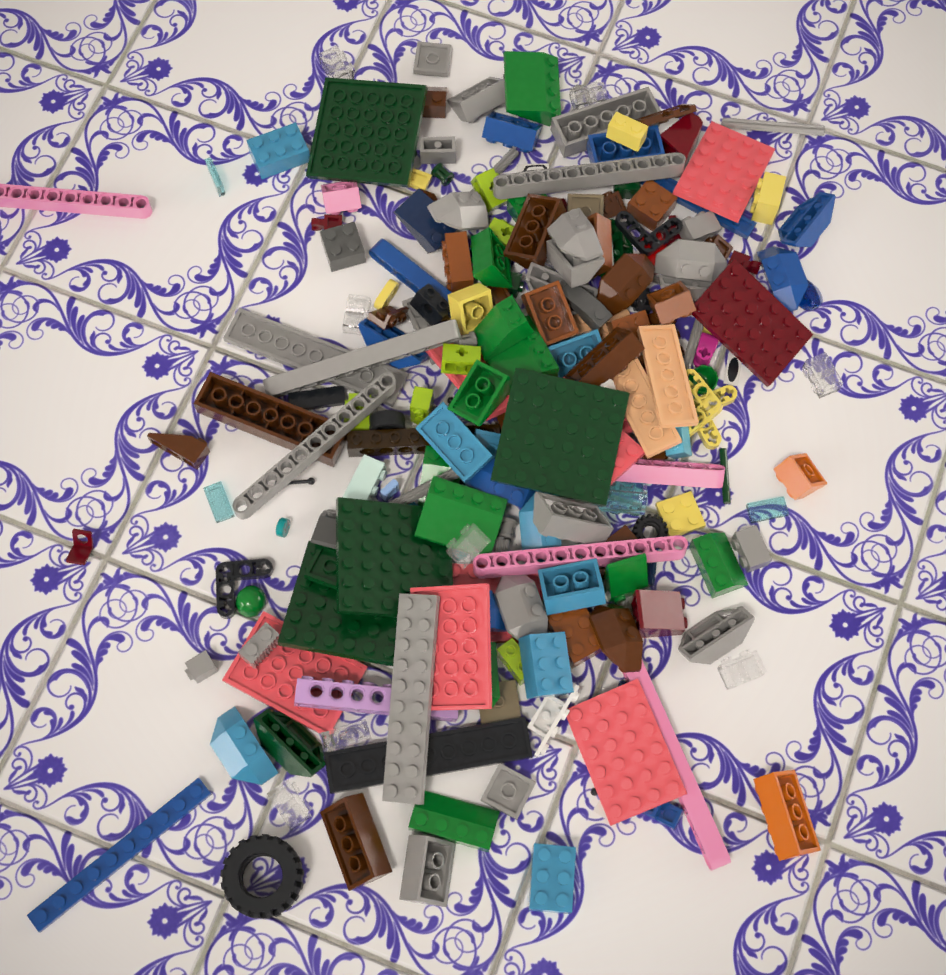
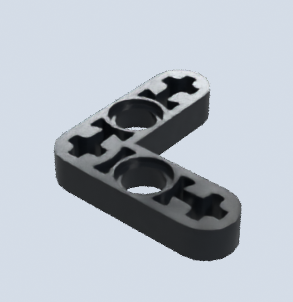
(649, 239)
(234, 575)

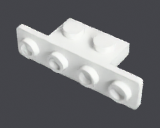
(547, 717)

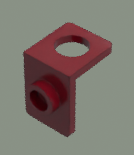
(81, 549)

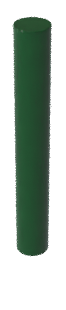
(725, 489)

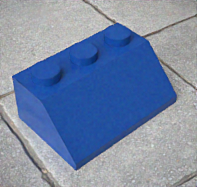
(511, 131)

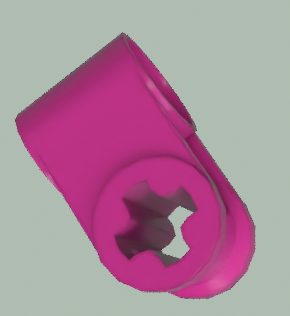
(705, 350)

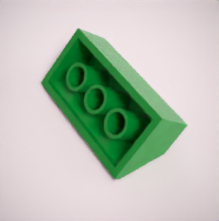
(454, 821)

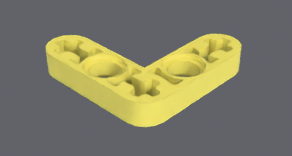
(704, 401)
(714, 433)

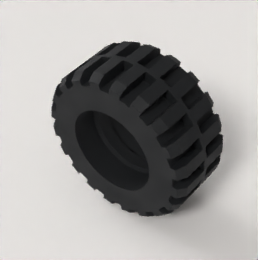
(236, 864)

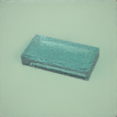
(215, 177)
(218, 502)
(767, 509)

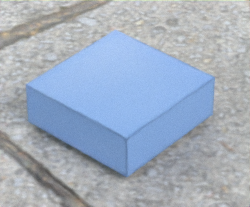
(389, 490)

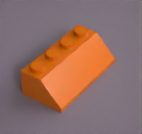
(786, 814)

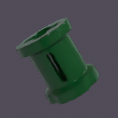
(442, 174)

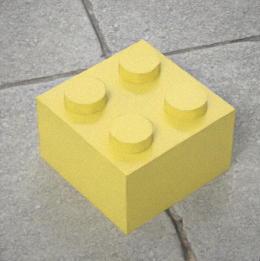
(767, 198)
(470, 306)

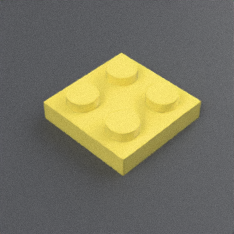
(680, 514)

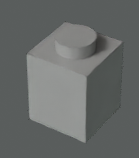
(200, 667)

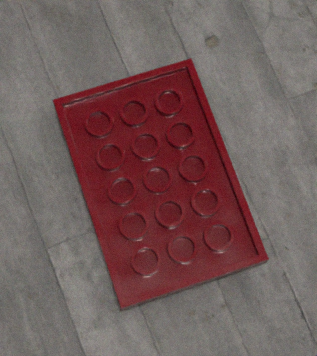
(751, 322)

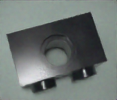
(431, 305)

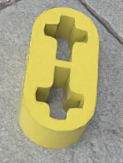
(386, 294)

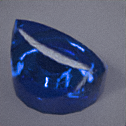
(812, 298)

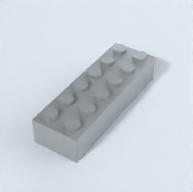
(573, 128)

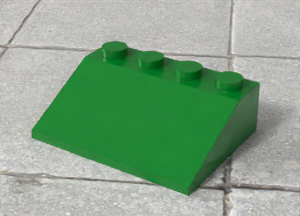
(532, 86)
(527, 354)
(453, 506)

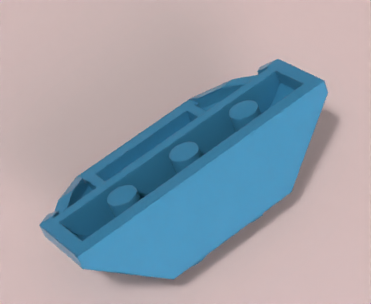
(529, 533)
(240, 750)

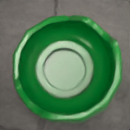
(709, 376)
(250, 601)

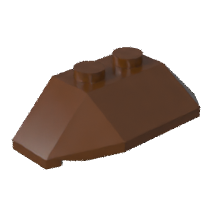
(625, 282)
(618, 636)

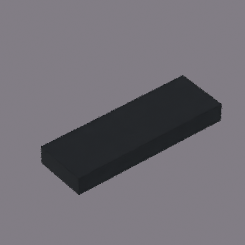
(318, 398)

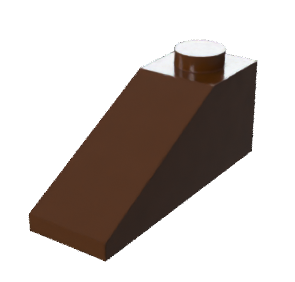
(183, 447)

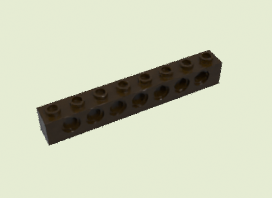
(395, 441)

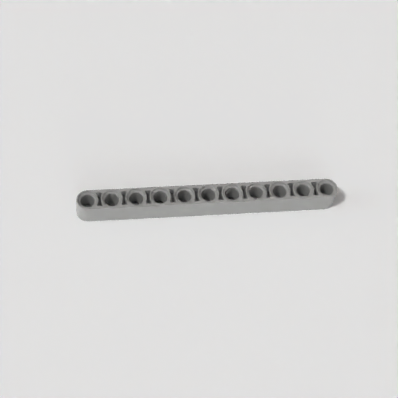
(588, 175)
(362, 359)
(312, 454)

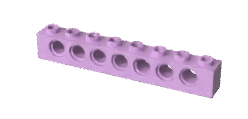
(304, 698)

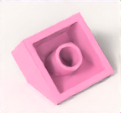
(341, 197)

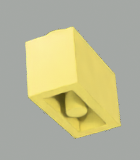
(627, 131)

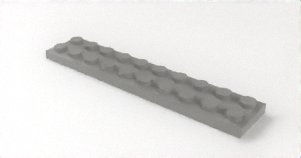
(300, 349)
(411, 699)

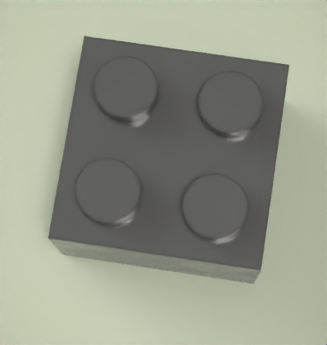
(343, 246)

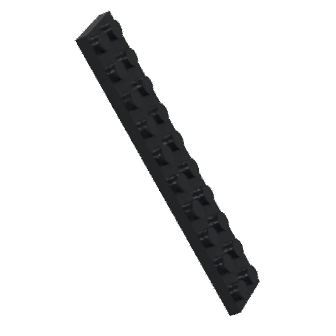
(447, 753)

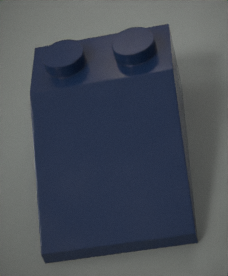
(420, 223)

